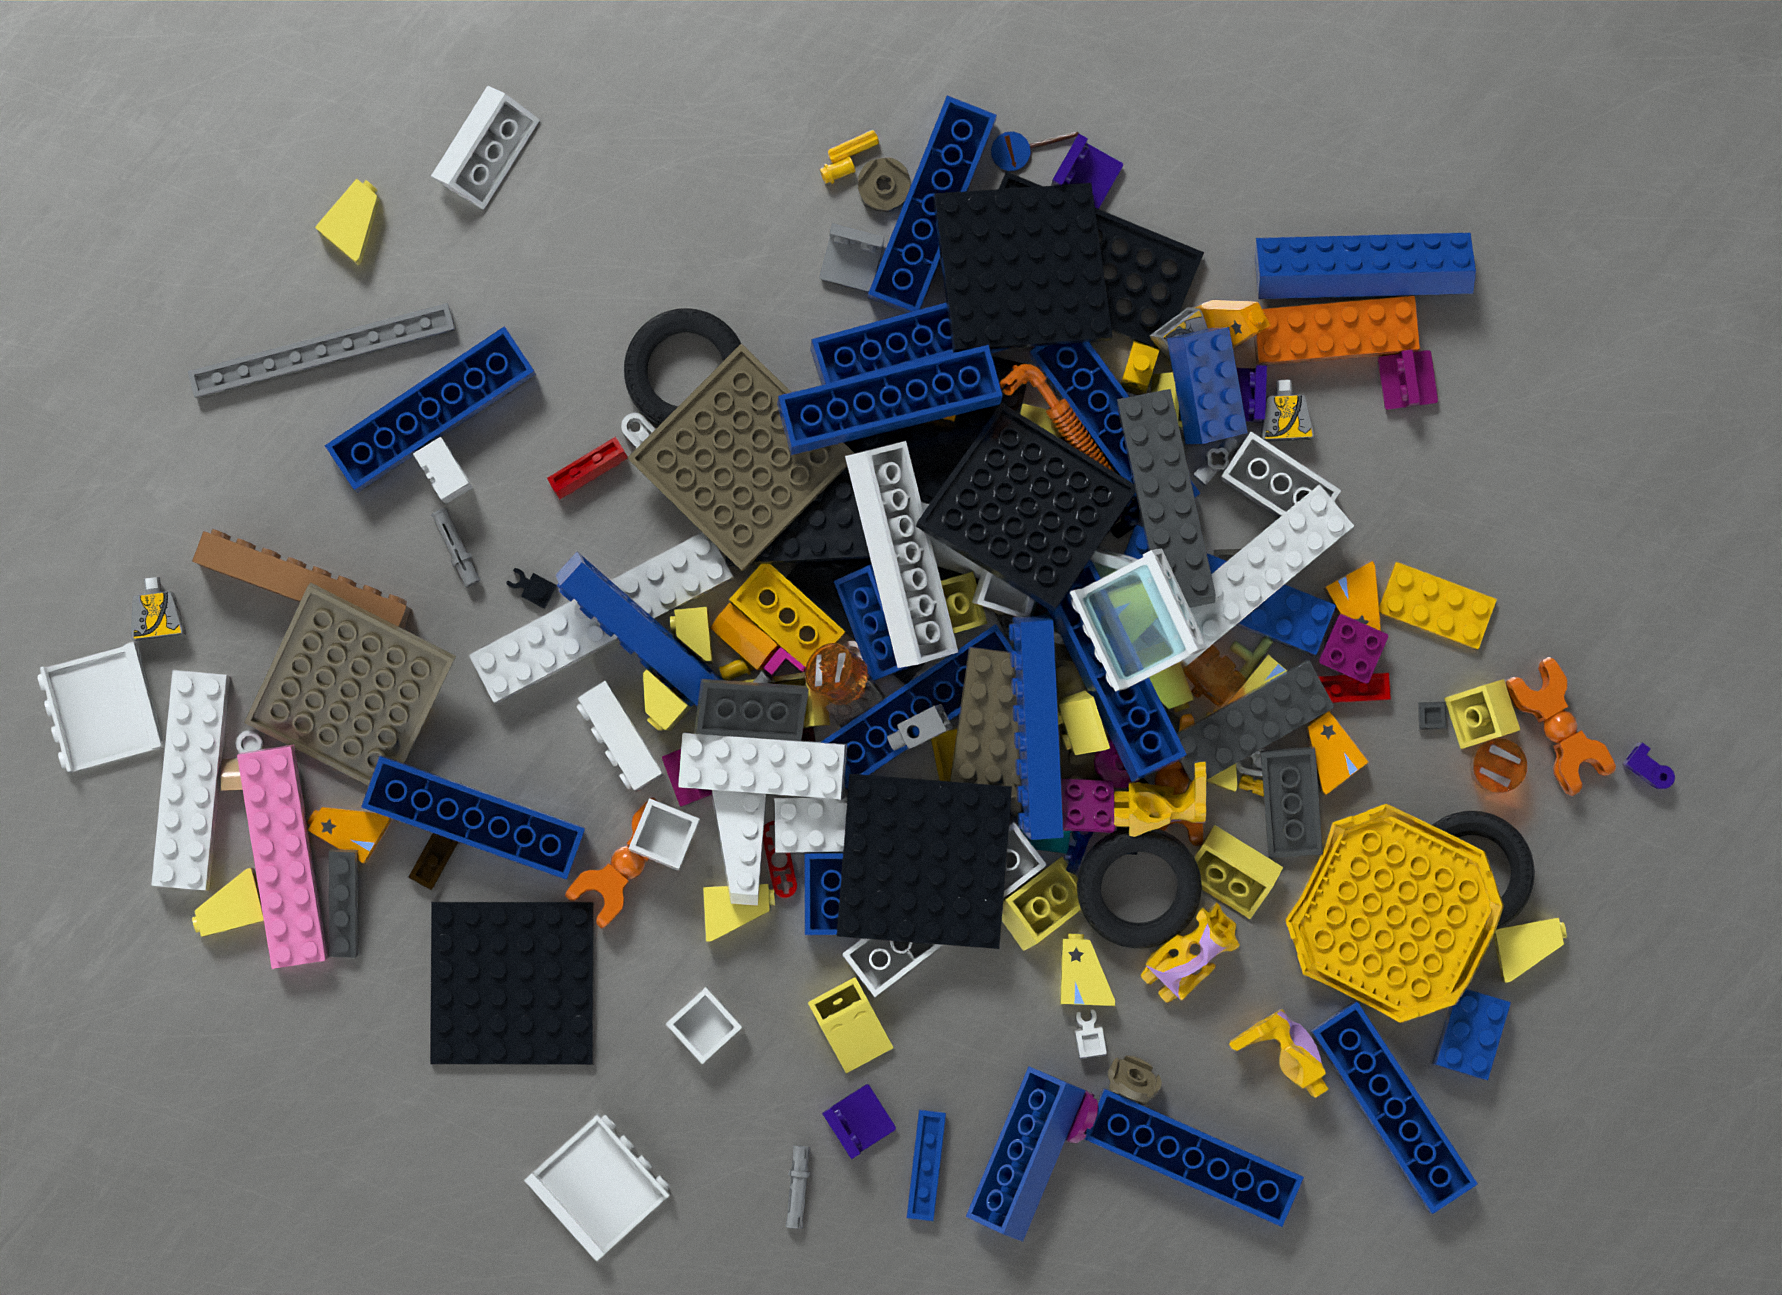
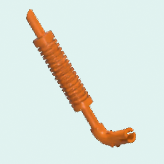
(1059, 411)

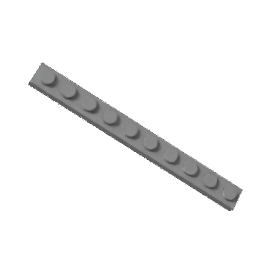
(321, 350)

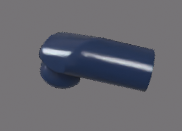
(1128, 520)

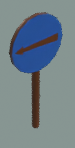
(1012, 151)

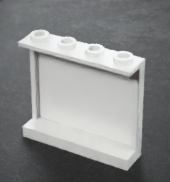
(101, 708)
(598, 1186)

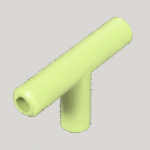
(1251, 659)

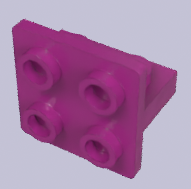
(1407, 379)
(1353, 648)
(1087, 805)

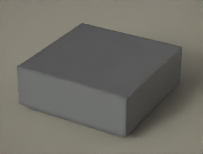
(1432, 715)

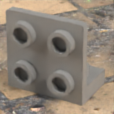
(851, 257)

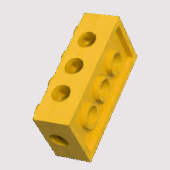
(787, 597)

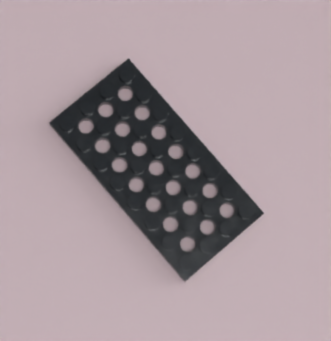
(1137, 239)

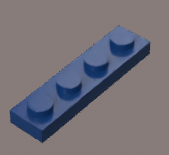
(926, 1165)

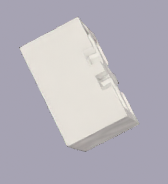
(443, 470)
(1000, 596)
(663, 834)
(704, 1025)

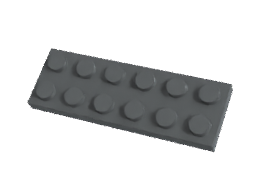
(1254, 720)

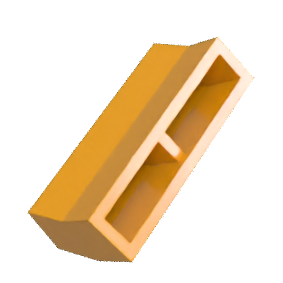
(744, 637)

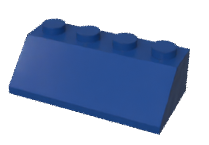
(868, 623)

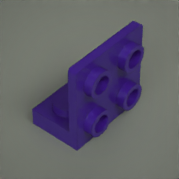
(1088, 165)
(1253, 392)
(859, 1121)

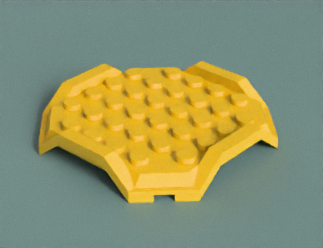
(1396, 913)

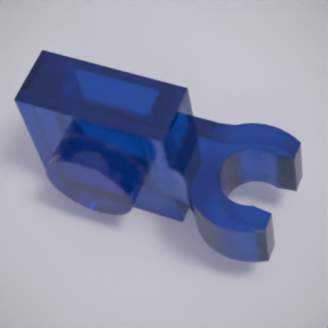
(1075, 853)

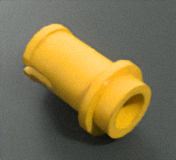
(837, 170)
(735, 669)

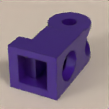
(1648, 769)

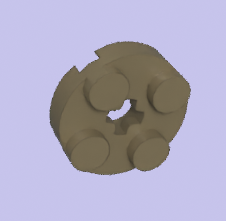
(882, 169)
(1140, 1089)

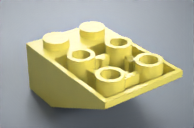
(850, 1024)

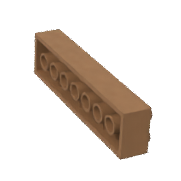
(290, 576)

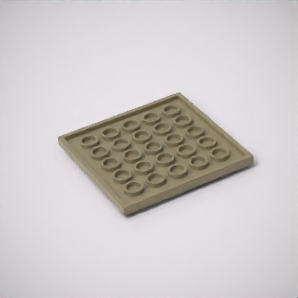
(730, 462)
(348, 686)
(986, 724)

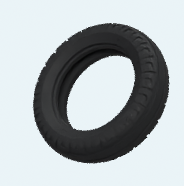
(655, 331)
(1512, 844)
(1145, 933)

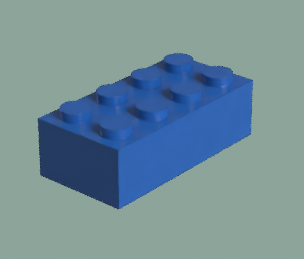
(1207, 385)

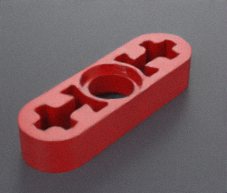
(777, 880)

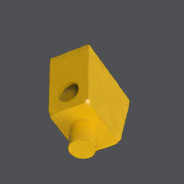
(1139, 368)

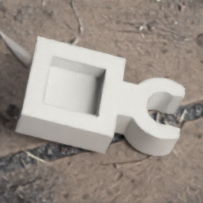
(1090, 1039)

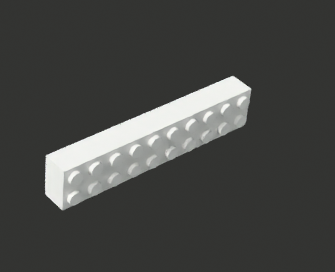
(569, 635)

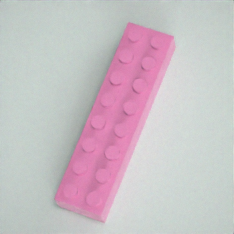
(282, 856)

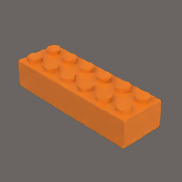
(1338, 331)

